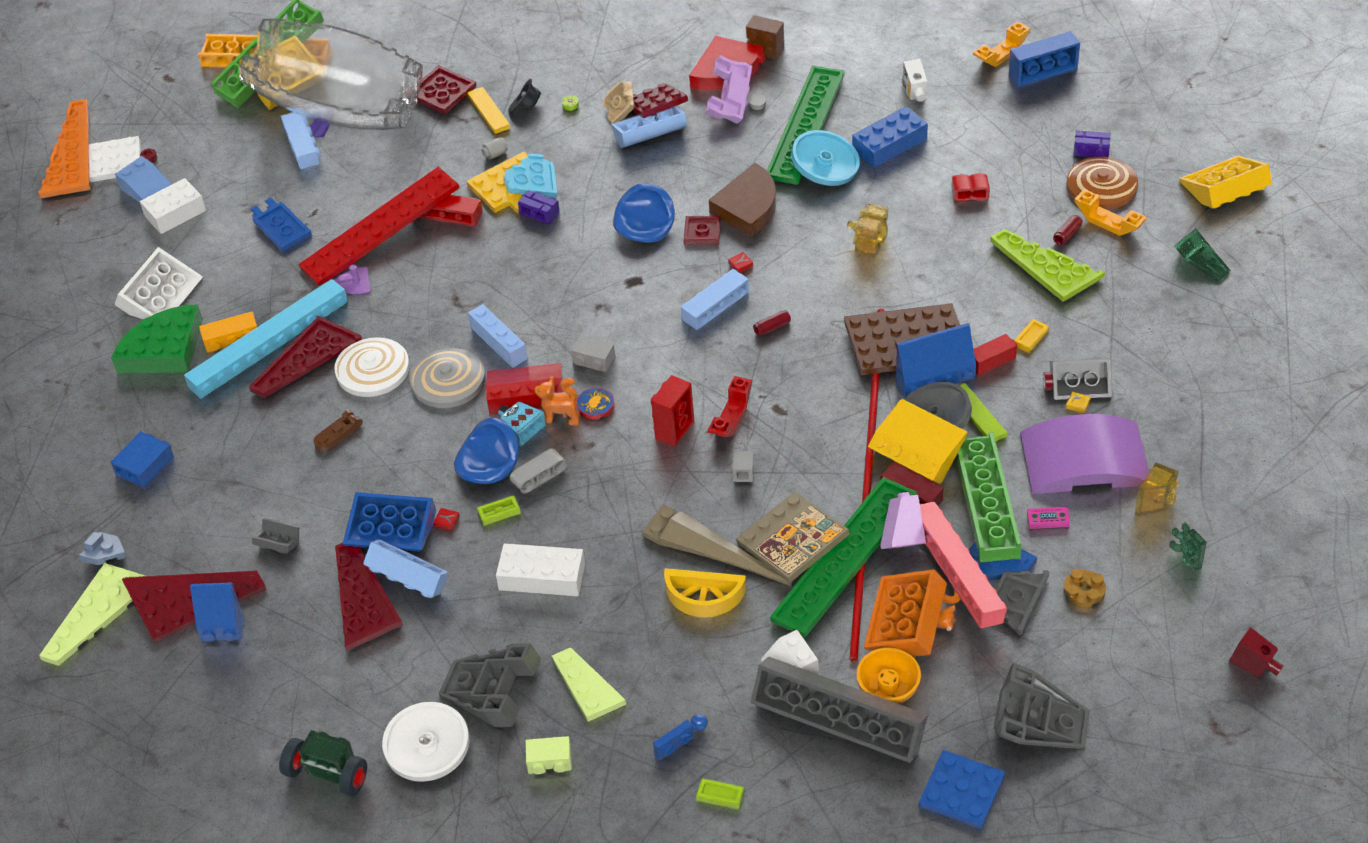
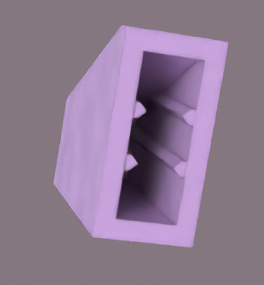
(903, 523)

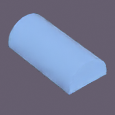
(641, 129)

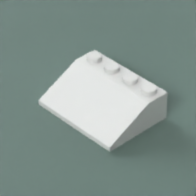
(157, 286)

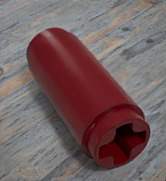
(1067, 230)
(772, 323)

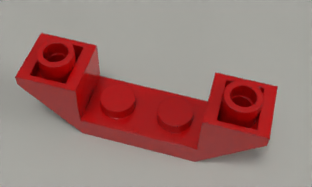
(734, 409)

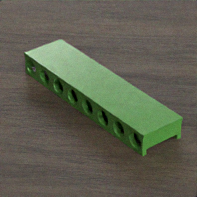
(232, 88)
(988, 500)

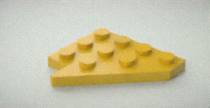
(492, 189)

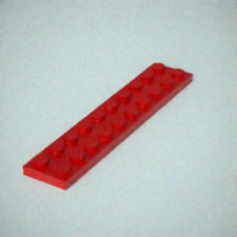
(378, 226)

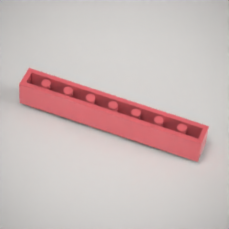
(961, 568)

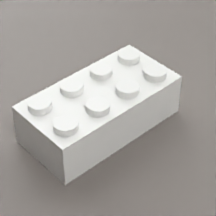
(540, 569)

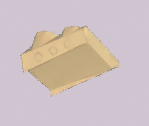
(619, 101)

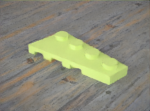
(588, 688)

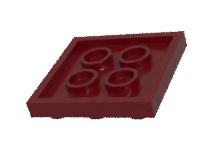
(444, 89)
(657, 100)

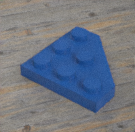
(995, 569)

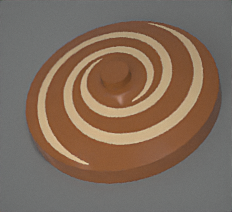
(1106, 177)

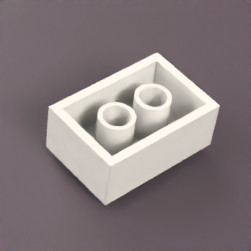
(173, 206)

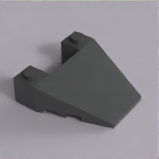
(484, 682)

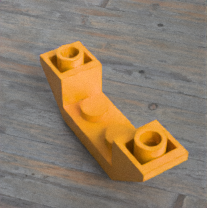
(1014, 38)
(1089, 206)

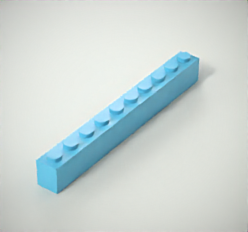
(265, 339)

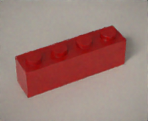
(456, 210)

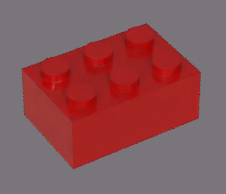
(672, 410)

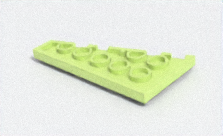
(96, 608)

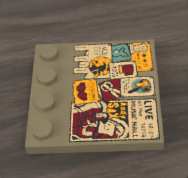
(792, 536)

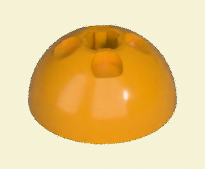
(889, 674)

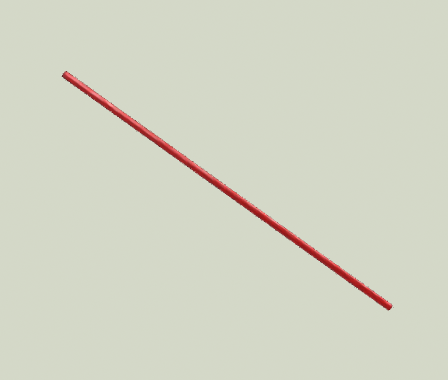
(856, 621)

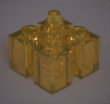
(870, 229)

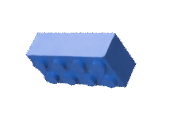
(1044, 58)
(890, 136)

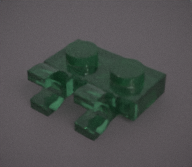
(1191, 546)

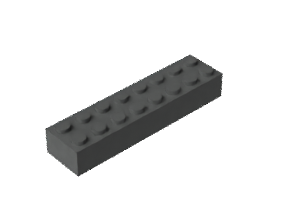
(839, 709)

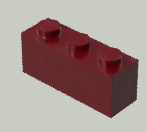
(926, 489)

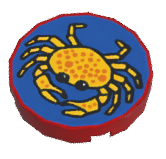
(595, 403)

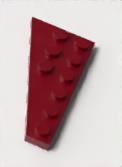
(312, 348)
(363, 601)

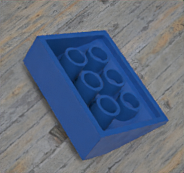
(935, 358)
(390, 518)

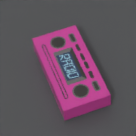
(1048, 517)

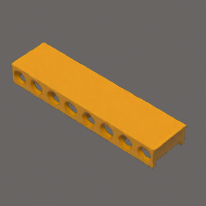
(222, 49)

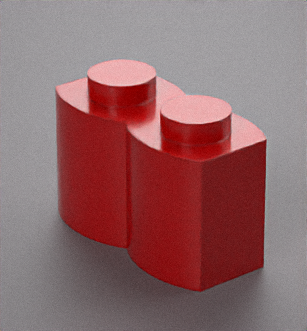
(970, 187)

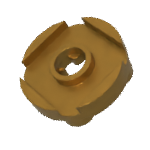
(1087, 578)

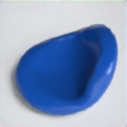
(644, 213)
(488, 452)

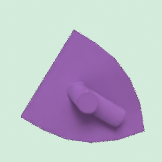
(355, 281)

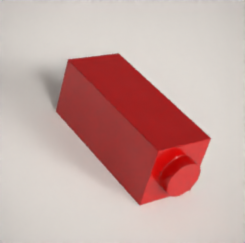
(994, 353)

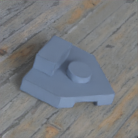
(101, 548)

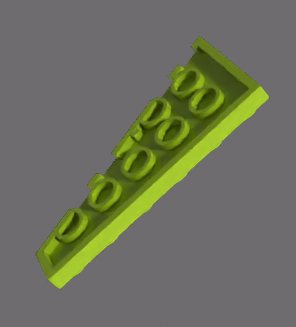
(1048, 266)

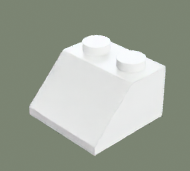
(794, 651)

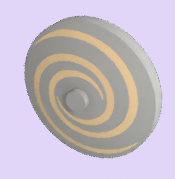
(447, 378)

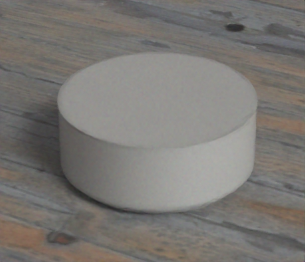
(757, 102)

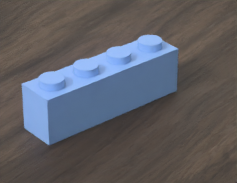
(301, 140)
(714, 299)
(497, 335)
(405, 568)

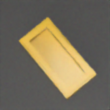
(1031, 335)

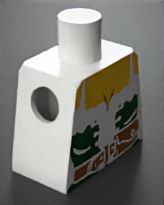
(916, 87)

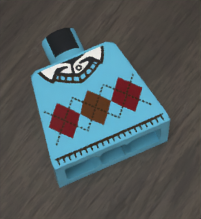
(523, 420)

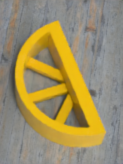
(704, 581)

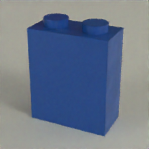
(142, 459)

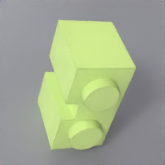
(548, 754)

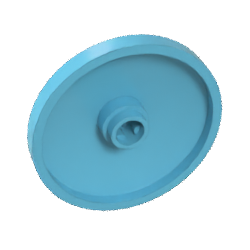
(825, 157)

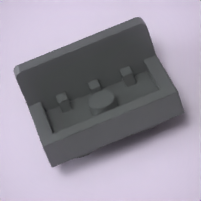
(277, 536)

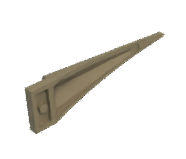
(684, 533)

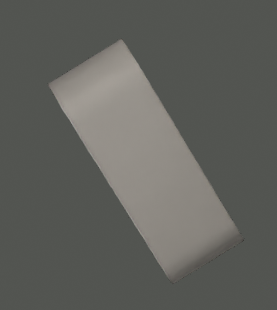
(538, 470)

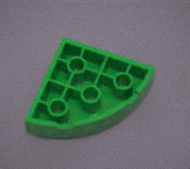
(160, 342)

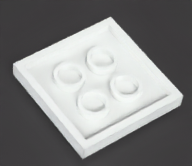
(111, 157)

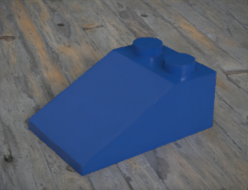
(217, 611)

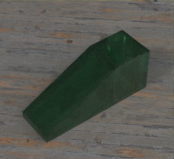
(1201, 255)

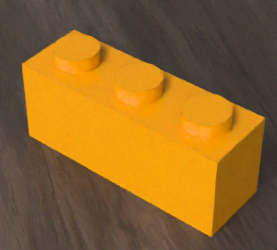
(226, 331)

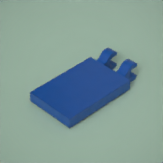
(280, 224)

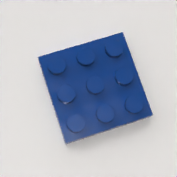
(962, 789)

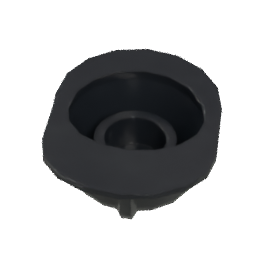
(527, 97)

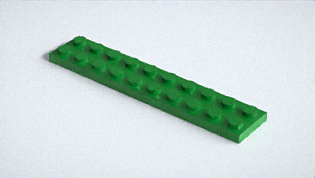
(808, 115)
(835, 569)

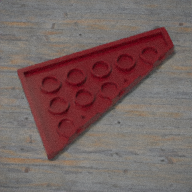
(167, 601)

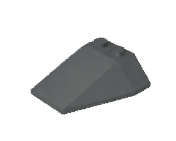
(1038, 712)

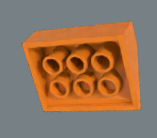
(906, 612)

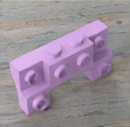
(734, 91)

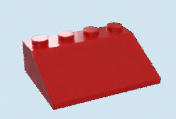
(519, 385)

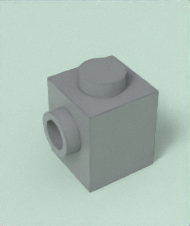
(743, 466)

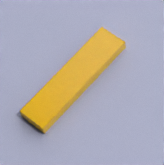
(488, 110)

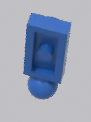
(679, 736)

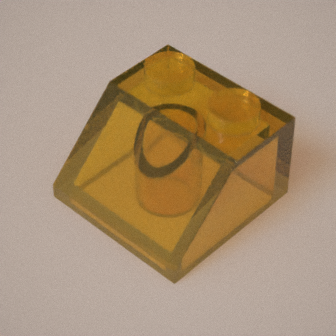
(1157, 490)

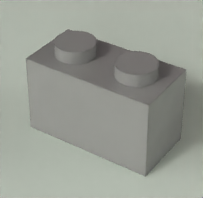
(593, 353)

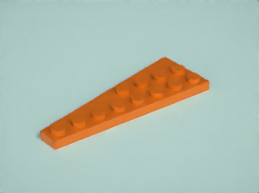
(70, 156)

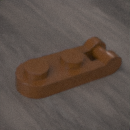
(337, 431)

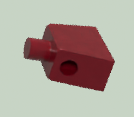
(1256, 654)

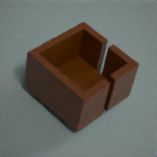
(766, 33)

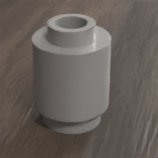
(494, 148)

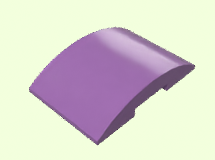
(1083, 452)

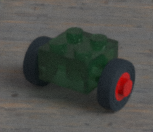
(326, 759)

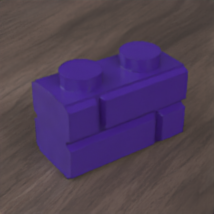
(1092, 144)
(538, 207)

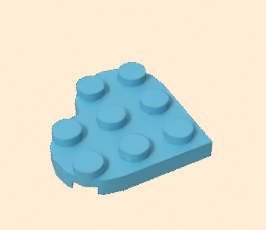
(533, 175)

